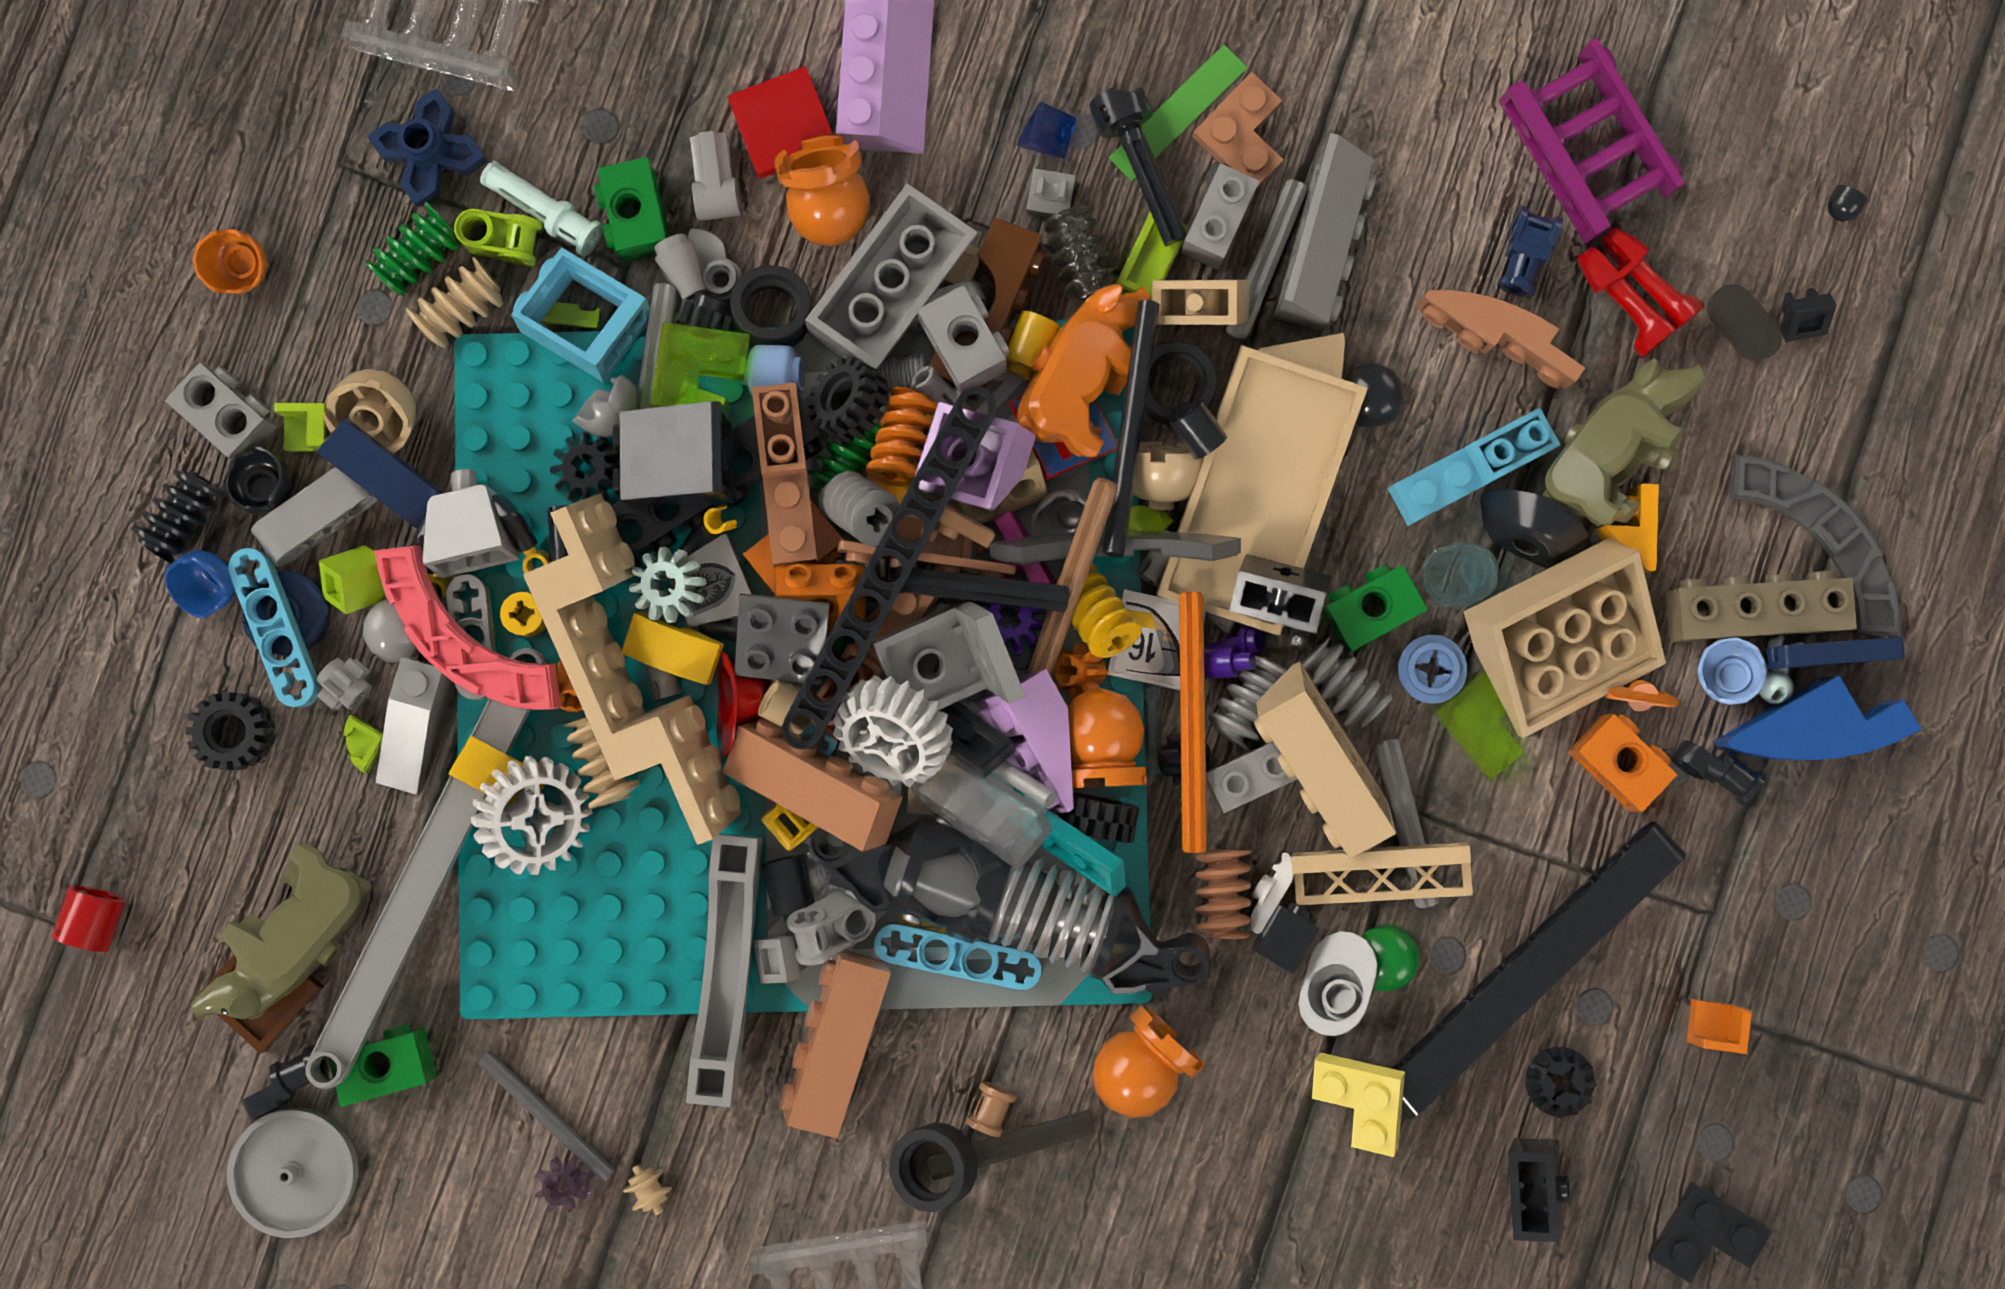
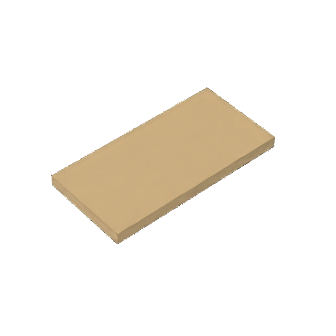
(1267, 477)

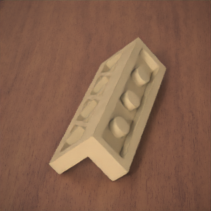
(1381, 858)

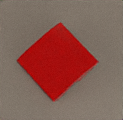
(778, 117)

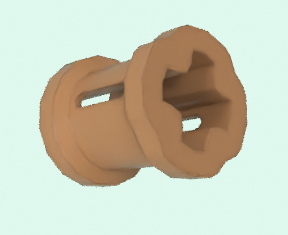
(991, 1109)

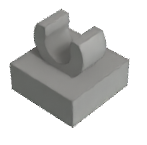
(1049, 193)
(777, 959)

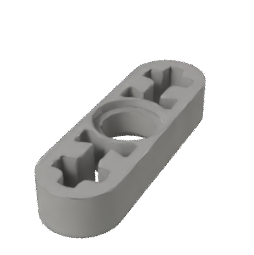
(479, 604)

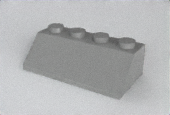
(1325, 234)
(889, 278)

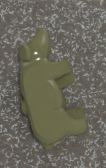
(1617, 438)
(291, 943)

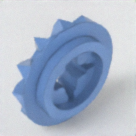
(1447, 656)

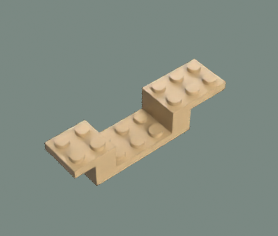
(597, 672)

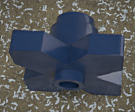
(427, 148)

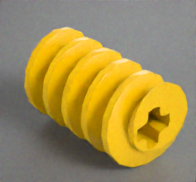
(1102, 618)

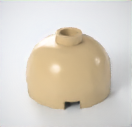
(376, 404)
(1165, 474)

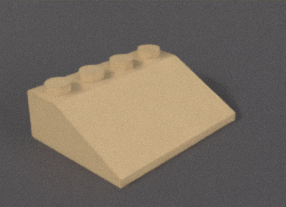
(1567, 635)

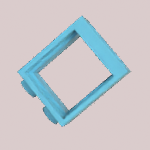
(613, 339)

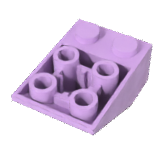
(1039, 733)

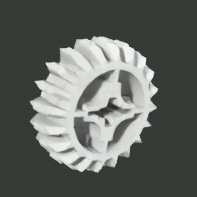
(892, 731)
(536, 848)

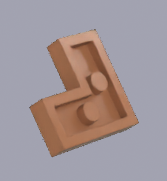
(1232, 126)

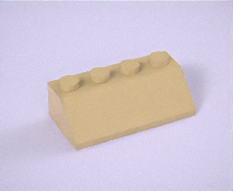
(1324, 762)

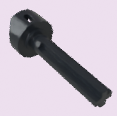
(1126, 116)

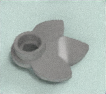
(712, 262)

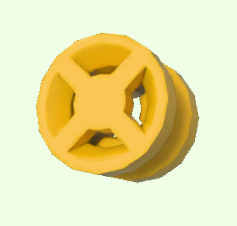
(529, 615)

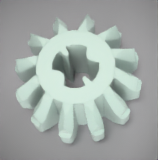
(660, 601)

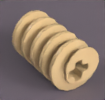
(457, 304)
(603, 783)

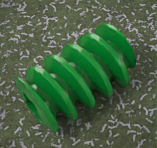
(413, 251)
(844, 458)

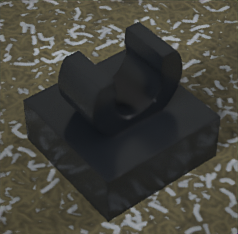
(1807, 316)

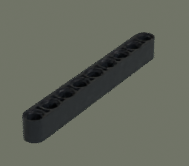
(883, 590)
(1536, 965)

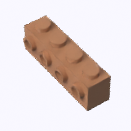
(813, 785)
(835, 1043)

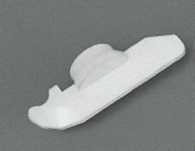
(1270, 892)

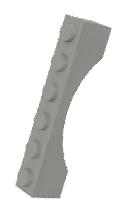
(725, 983)

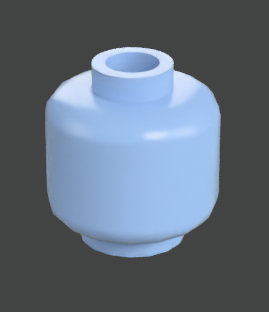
(773, 366)

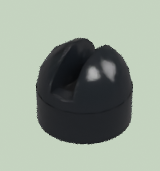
(1846, 203)

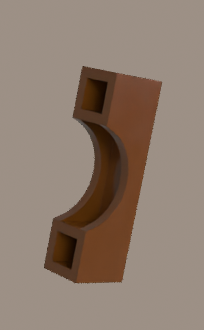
(1008, 260)

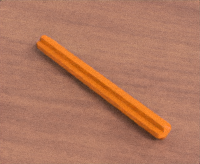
(1192, 722)

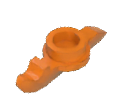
(1642, 696)

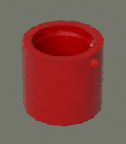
(88, 918)

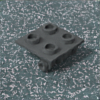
(779, 637)

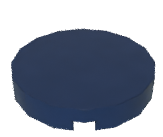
(308, 607)

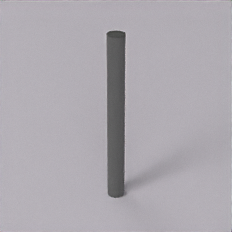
(547, 1116)

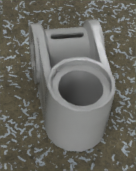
(829, 926)

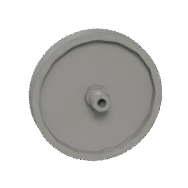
(292, 1172)

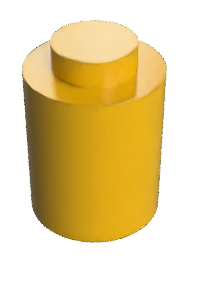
(1027, 338)

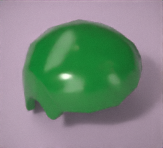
(1396, 956)

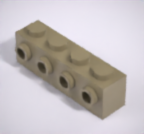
(1761, 609)

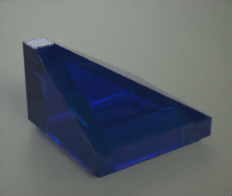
(1048, 131)

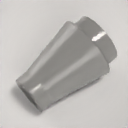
(680, 264)

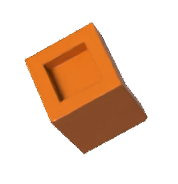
(1719, 1026)

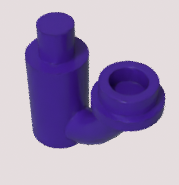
(1225, 658)

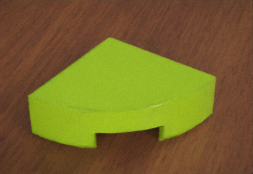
(1148, 519)
(362, 743)

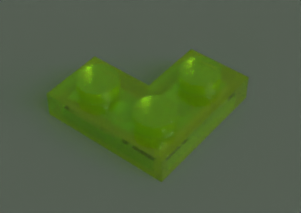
(691, 352)
(1474, 726)

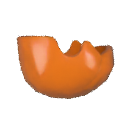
(230, 261)

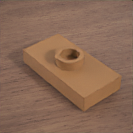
(954, 522)

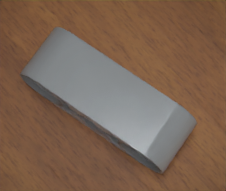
(311, 516)

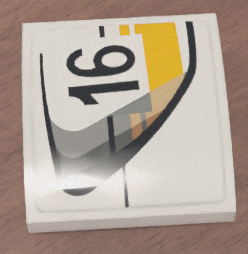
(1157, 652)

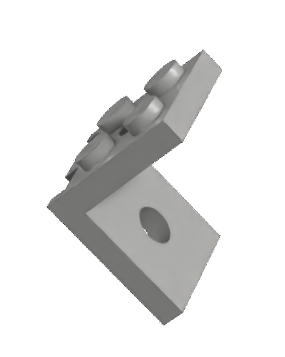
(968, 653)

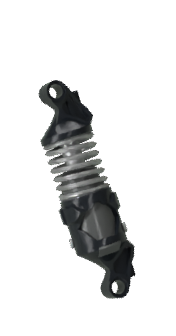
(975, 895)

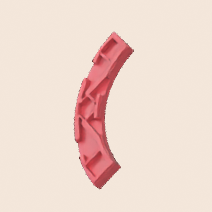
(450, 647)

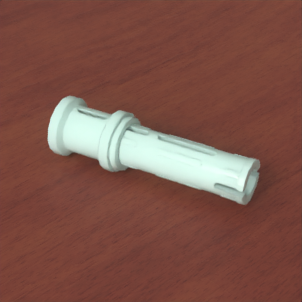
(557, 217)

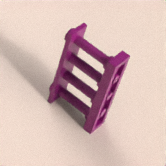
(1569, 177)

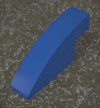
(1820, 725)

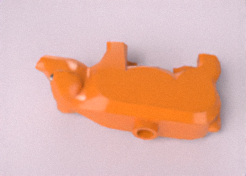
(1075, 369)

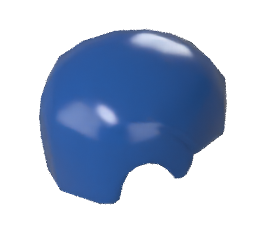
(199, 583)

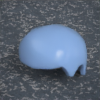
(1732, 671)

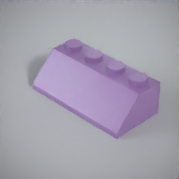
(885, 74)

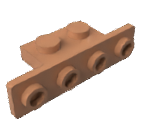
(939, 551)

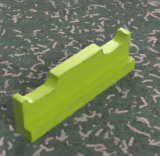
(572, 316)

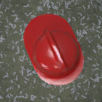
(737, 702)

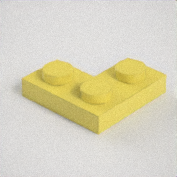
(1371, 1092)

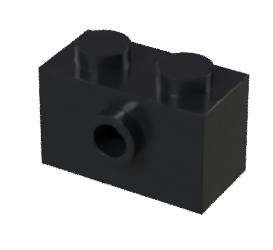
(1537, 1190)

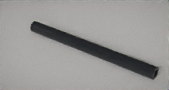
(1131, 427)

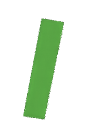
(1185, 105)

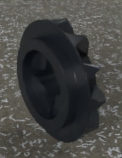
(1541, 1088)

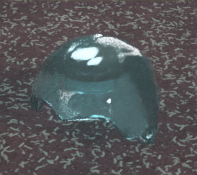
(1460, 574)

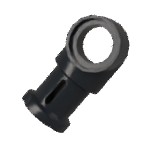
(1721, 769)
(285, 1080)

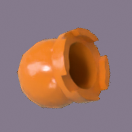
(825, 192)
(1105, 740)
(1141, 1067)

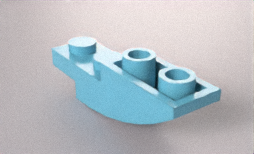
(1473, 466)

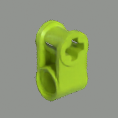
(507, 235)

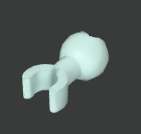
(1778, 682)

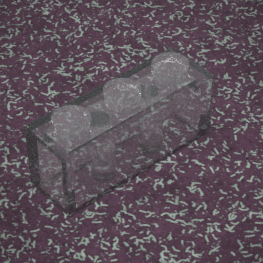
(986, 810)

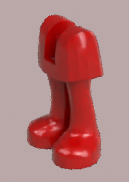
(1629, 256)

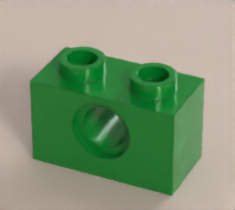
(627, 184)
(1398, 605)
(409, 1066)

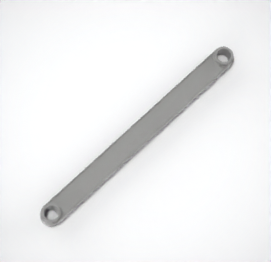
(410, 902)

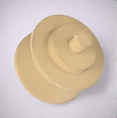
(647, 1189)

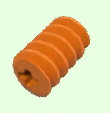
(901, 436)

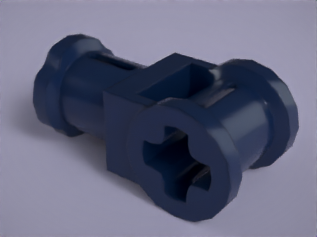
(1529, 247)

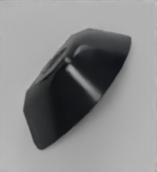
(1522, 514)

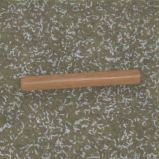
(1074, 573)

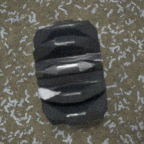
(573, 478)

